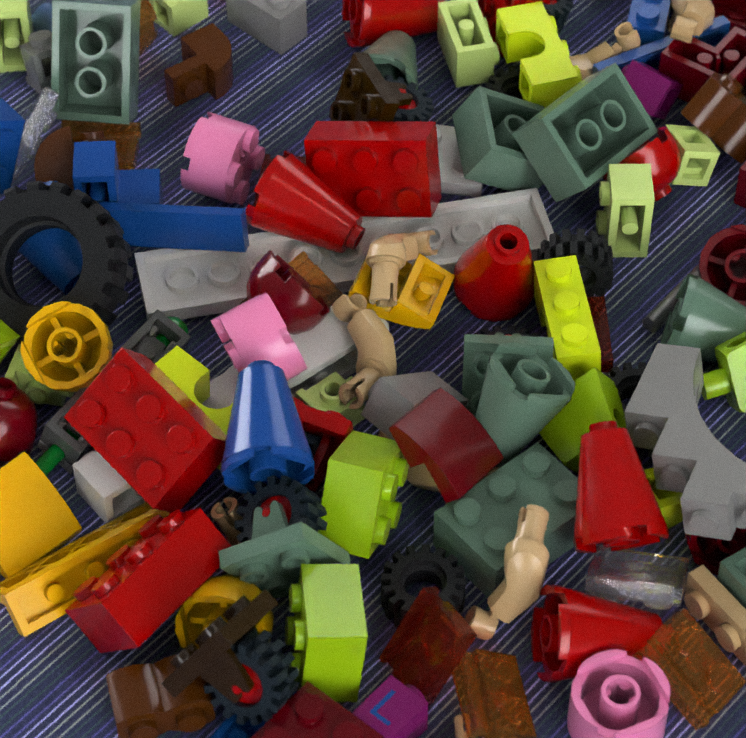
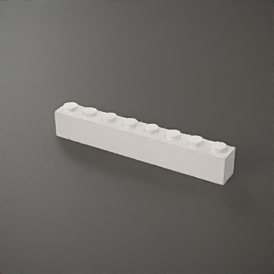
(324, 351)

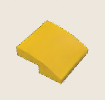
(419, 293)
(31, 516)

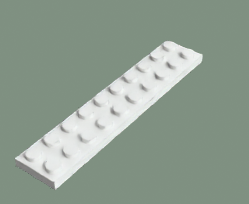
(213, 282)

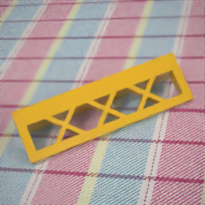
(47, 586)

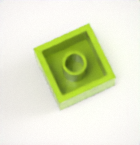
(363, 492)
(328, 629)

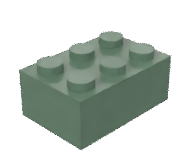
(96, 59)
(585, 132)
(487, 515)

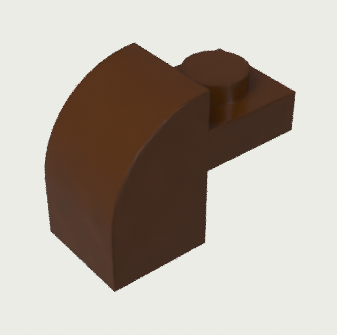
(204, 66)
(56, 153)

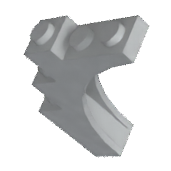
(685, 452)

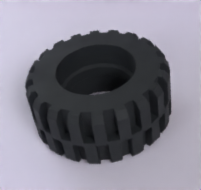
(100, 238)

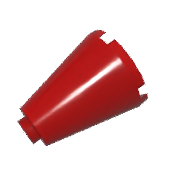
(376, 17)
(303, 207)
(496, 275)
(614, 494)
(581, 625)

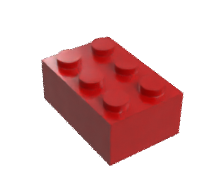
(378, 165)
(148, 430)
(147, 580)

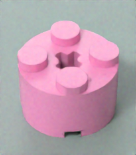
(222, 158)
(258, 334)
(618, 698)

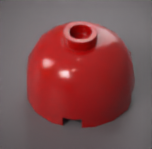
(664, 160)

